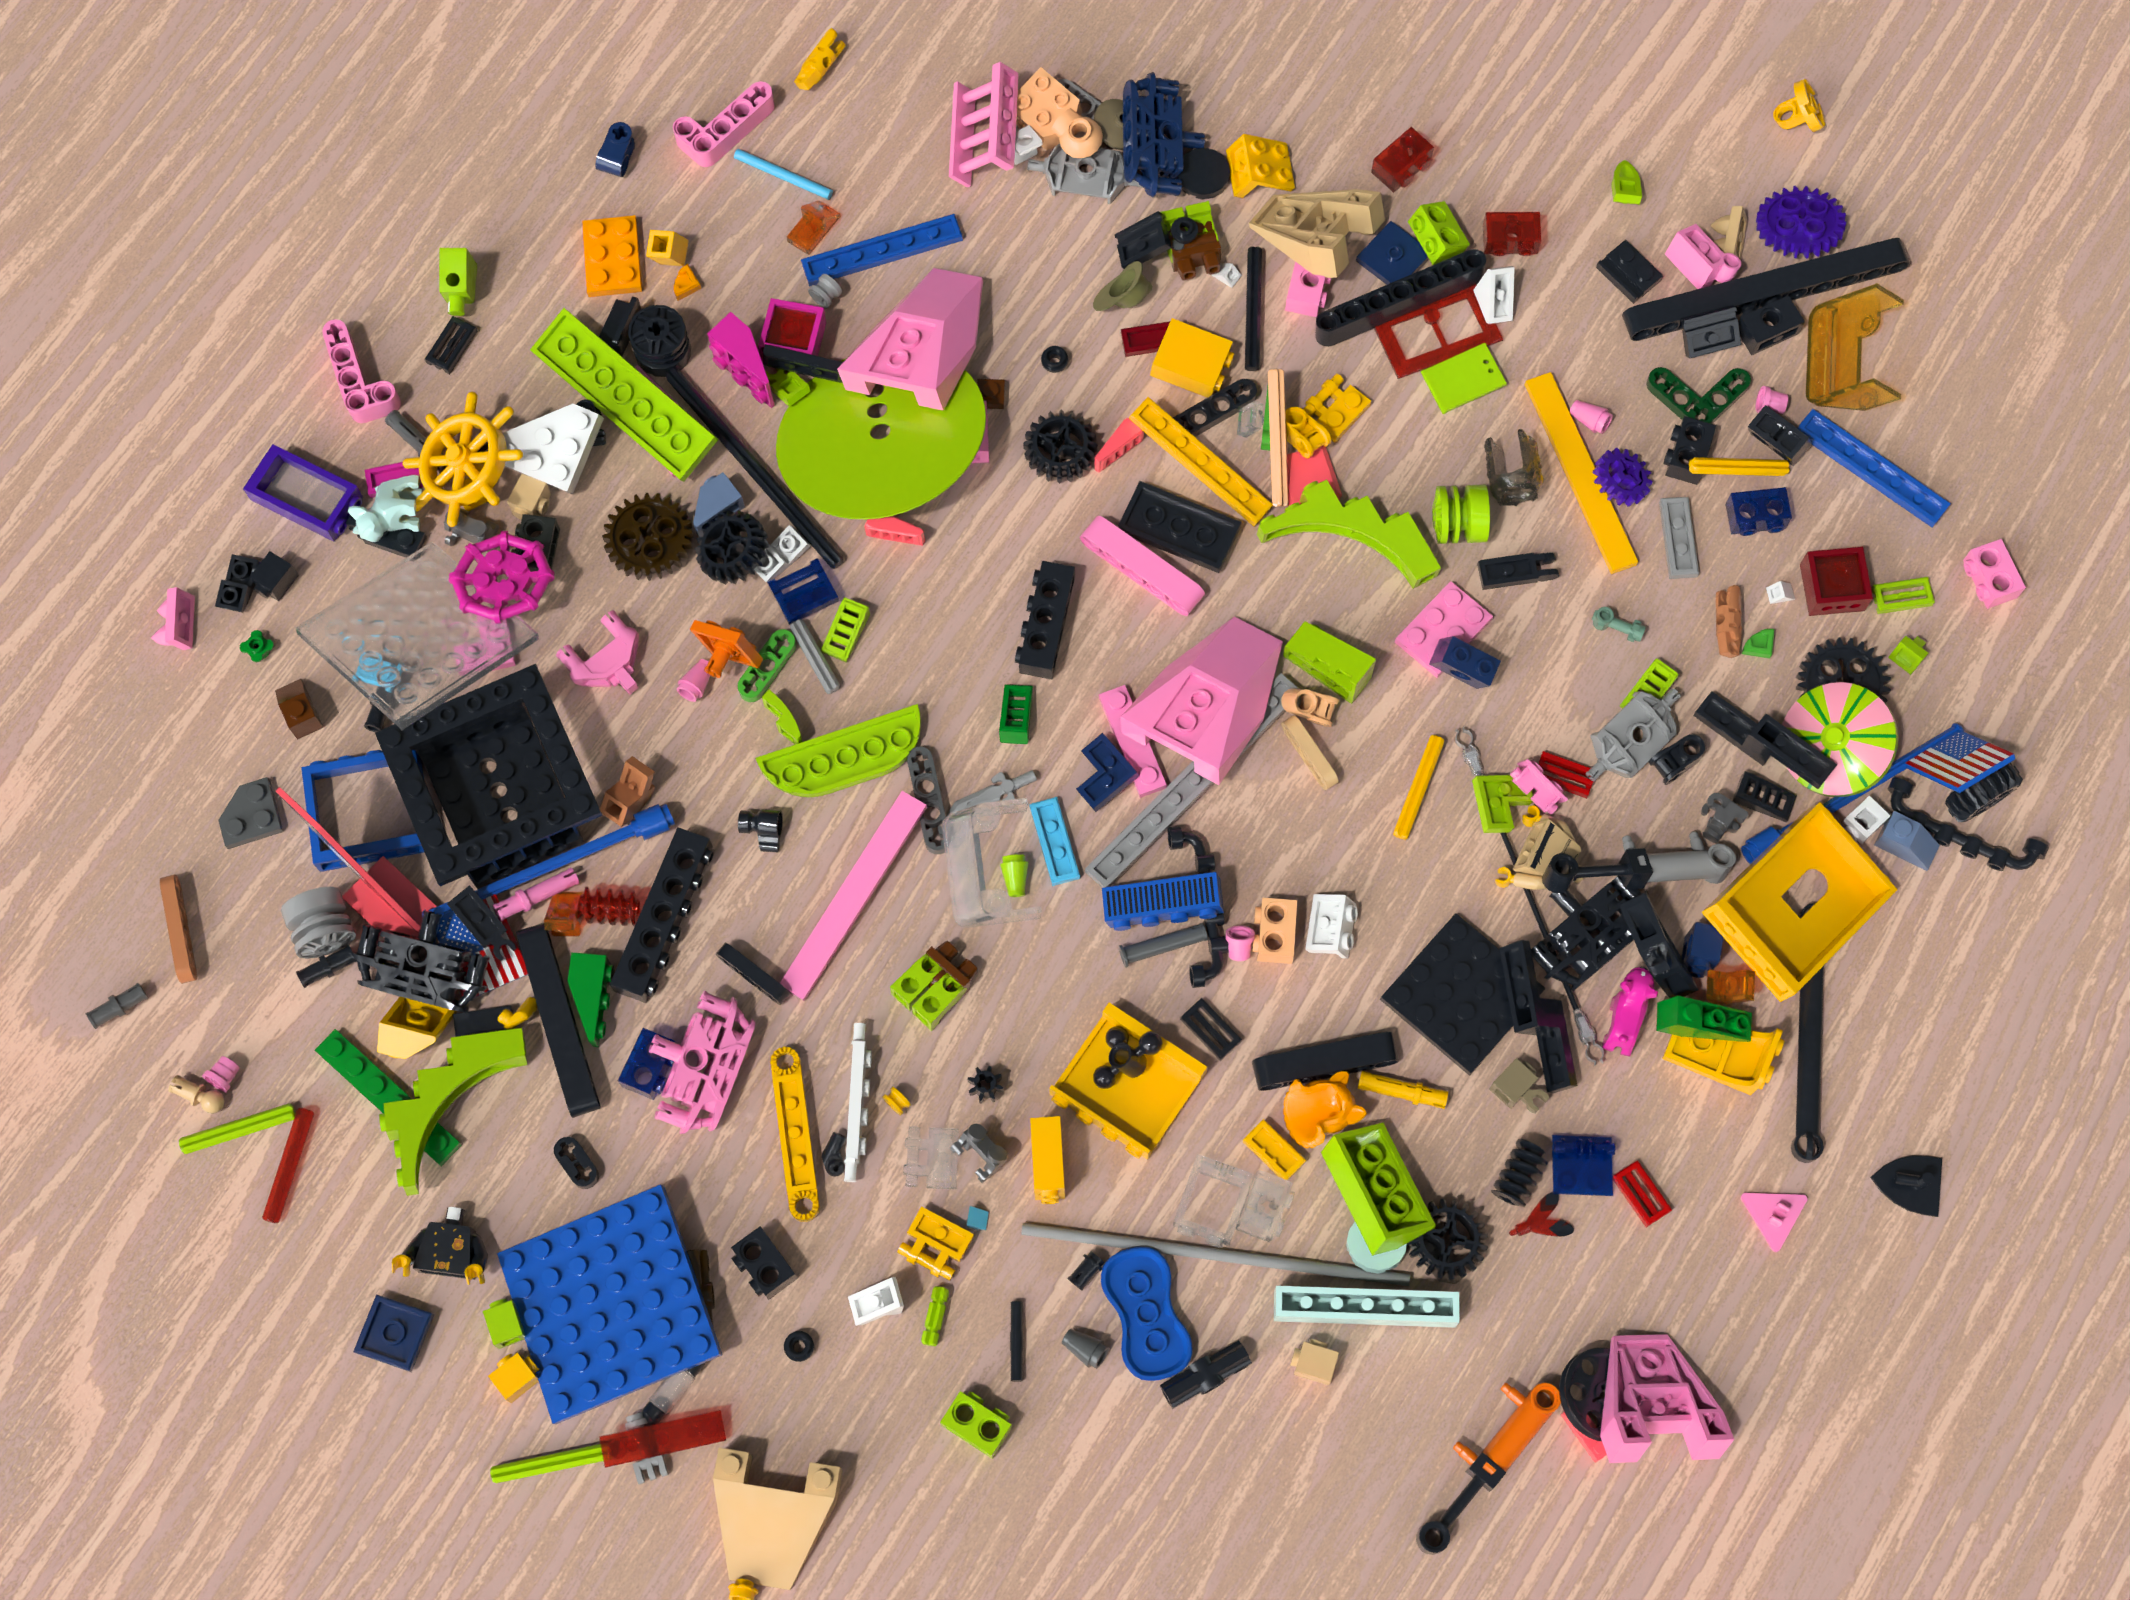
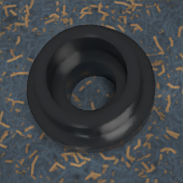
(1184, 237)
(1054, 352)
(795, 1337)

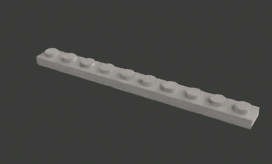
(1169, 806)

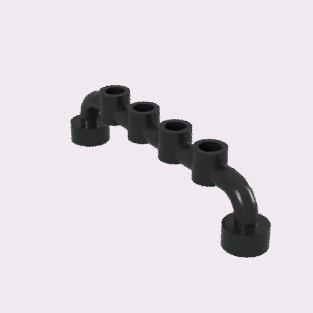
(1970, 845)
(1216, 943)

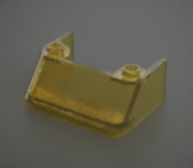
(1836, 348)

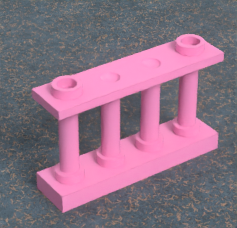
(1001, 130)

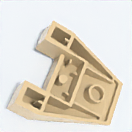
(1315, 224)
(770, 1529)

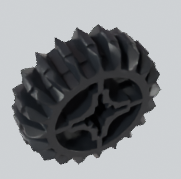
(1042, 436)
(739, 553)
(1984, 793)
(1460, 1241)

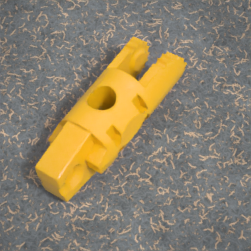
(819, 60)

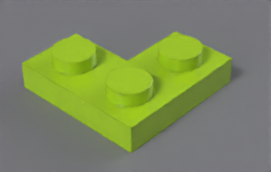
(1493, 799)

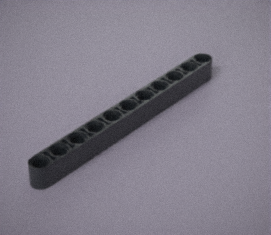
(1756, 290)

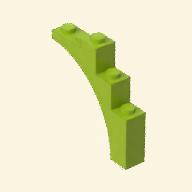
(1322, 512)
(469, 1062)

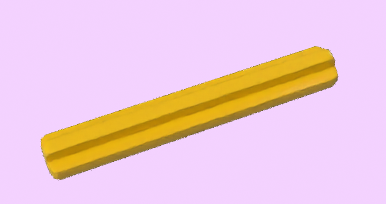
(1738, 466)
(1418, 787)

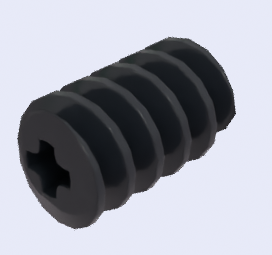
(1519, 1173)

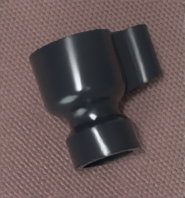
(766, 823)

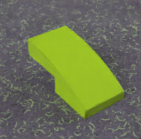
(786, 723)

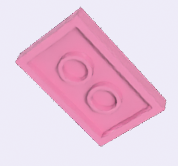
(1445, 616)

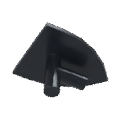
(1912, 1183)

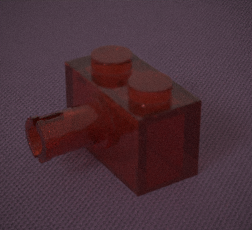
(1402, 160)

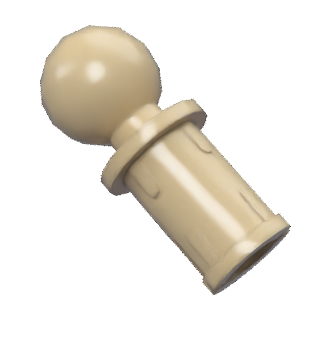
(210, 1101)

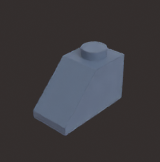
(716, 498)
(1907, 841)

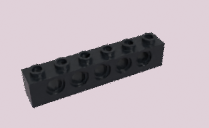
(683, 846)

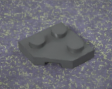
(250, 814)

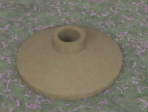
(1107, 117)

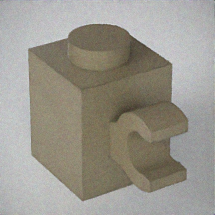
(1516, 1085)

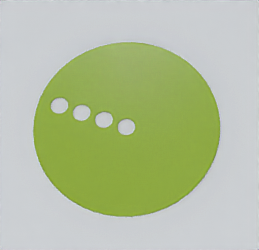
(848, 474)

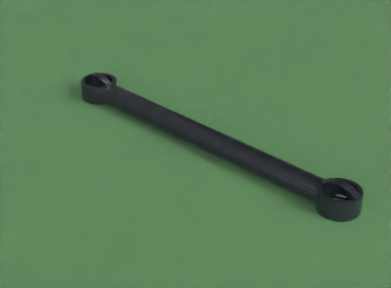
(1809, 1065)

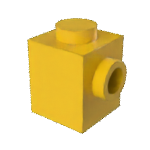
(667, 248)
(514, 1376)

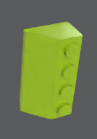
(1377, 1188)

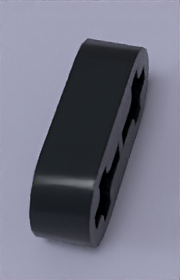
(570, 1167)

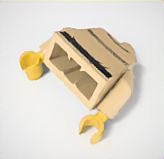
(1546, 839)

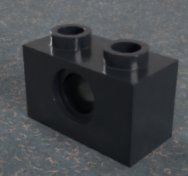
(1760, 336)

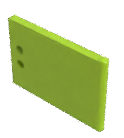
(1463, 378)

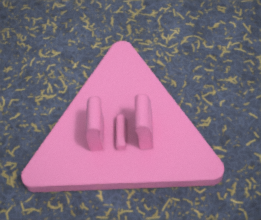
(1774, 1214)

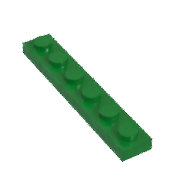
(379, 1088)

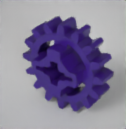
(1622, 477)

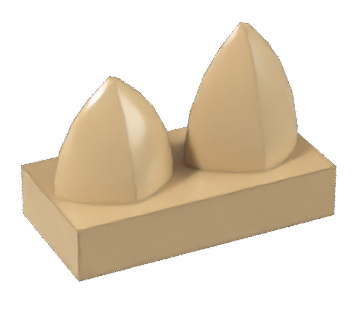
(1734, 228)

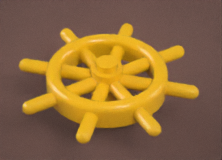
(463, 459)

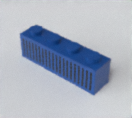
(1163, 901)

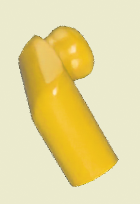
(522, 1014)

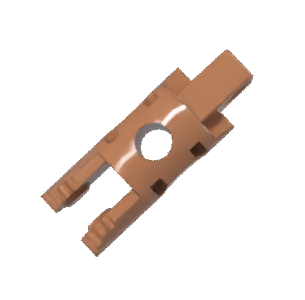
(1729, 621)

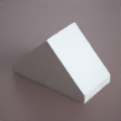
(1496, 294)

